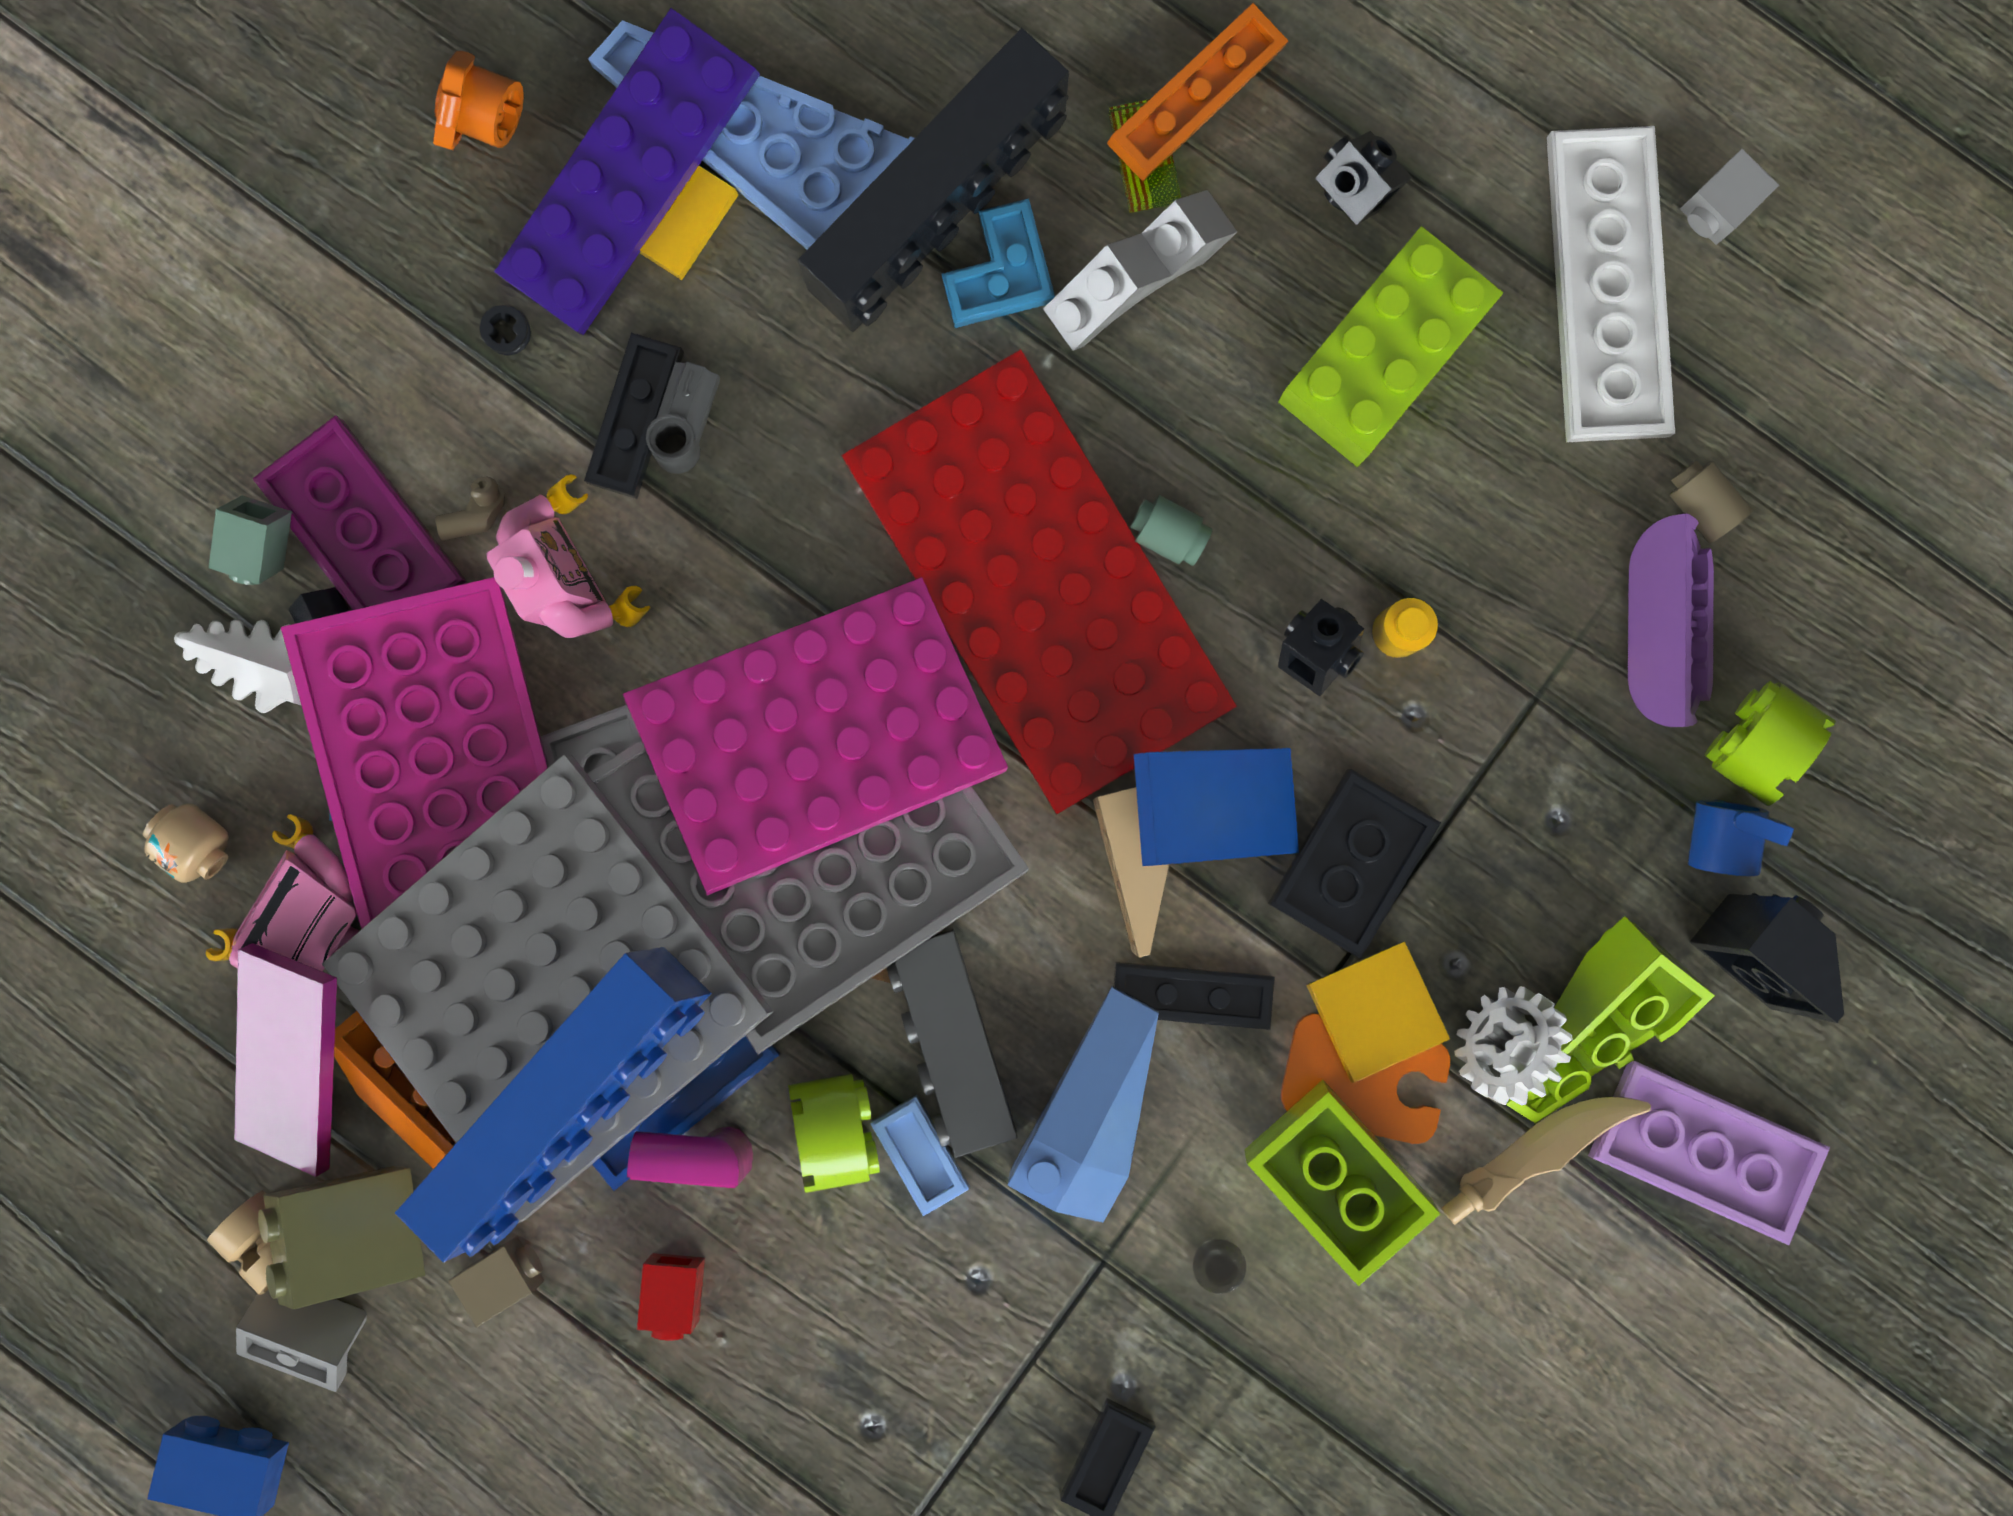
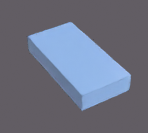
(918, 1155)

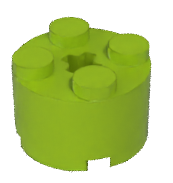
(1772, 741)
(831, 1132)

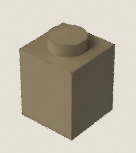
(498, 1280)

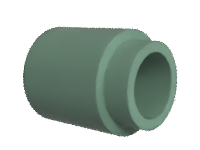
(1171, 530)

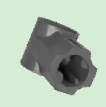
(683, 413)

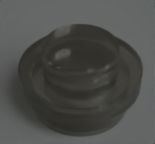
(1219, 1266)

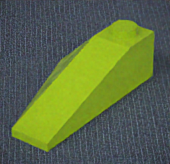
(1614, 1003)

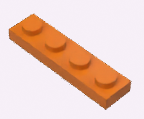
(1197, 92)

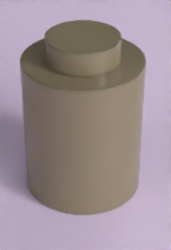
(1709, 499)

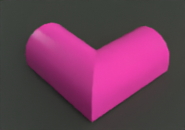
(713, 1160)

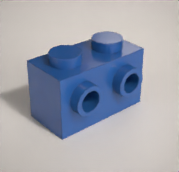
(218, 1468)

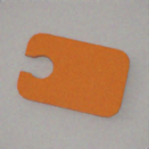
(1370, 1099)

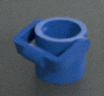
(1732, 837)

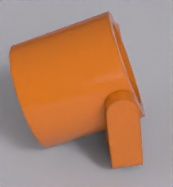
(475, 104)

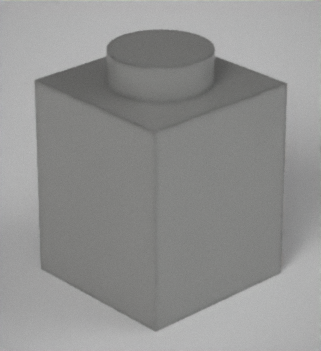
(1728, 197)

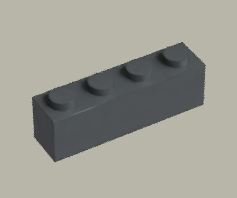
(954, 1046)

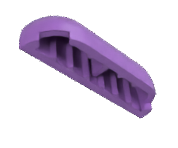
(1670, 622)

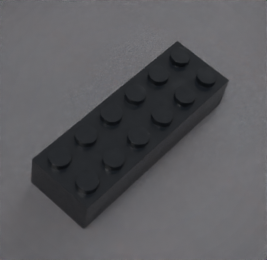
(937, 182)

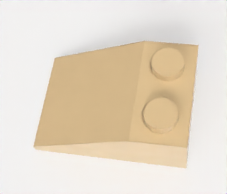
(1137, 886)

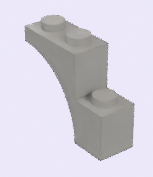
(1137, 266)

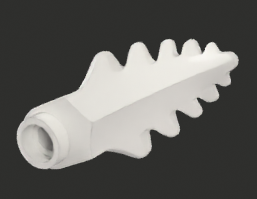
(254, 661)

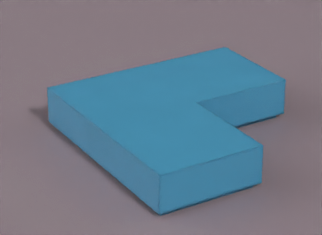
(1012, 278)

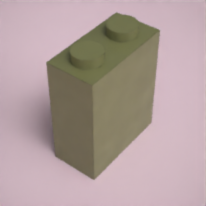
(339, 1237)

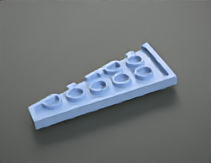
(781, 146)

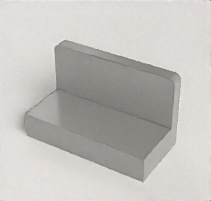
(301, 1341)

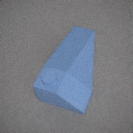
(1090, 1123)

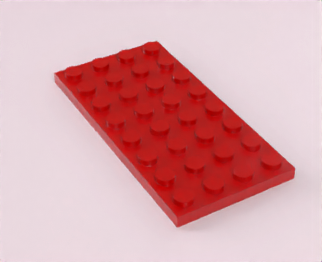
(1038, 581)

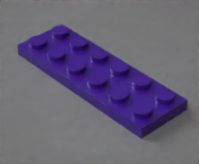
(627, 171)

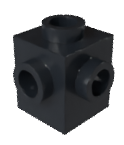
(1362, 175)
(1321, 646)

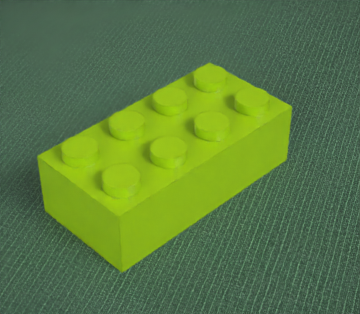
(1389, 346)

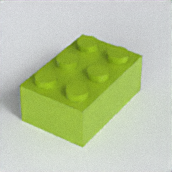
(1341, 1183)

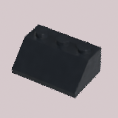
(1776, 953)

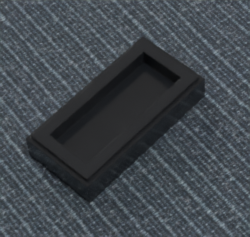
(1107, 1460)

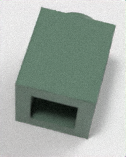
(249, 540)

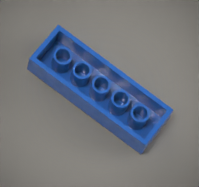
(555, 1104)

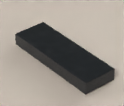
(640, 386)
(1200, 994)

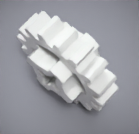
(1515, 1048)

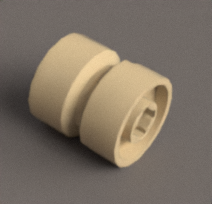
(241, 1241)

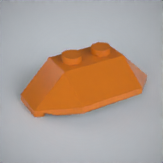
(388, 1090)

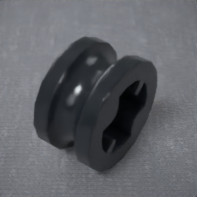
(489, 332)

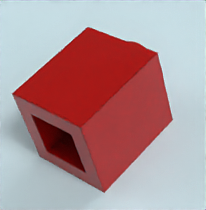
(670, 1295)

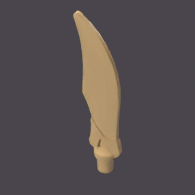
(1539, 1151)

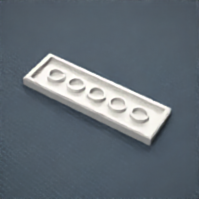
(1610, 284)

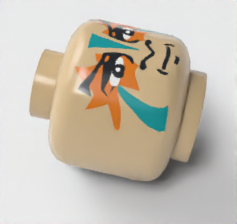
(186, 843)

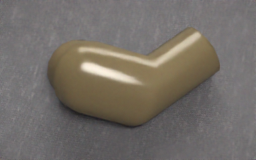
(479, 515)

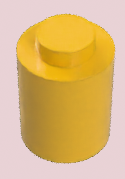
(1405, 627)

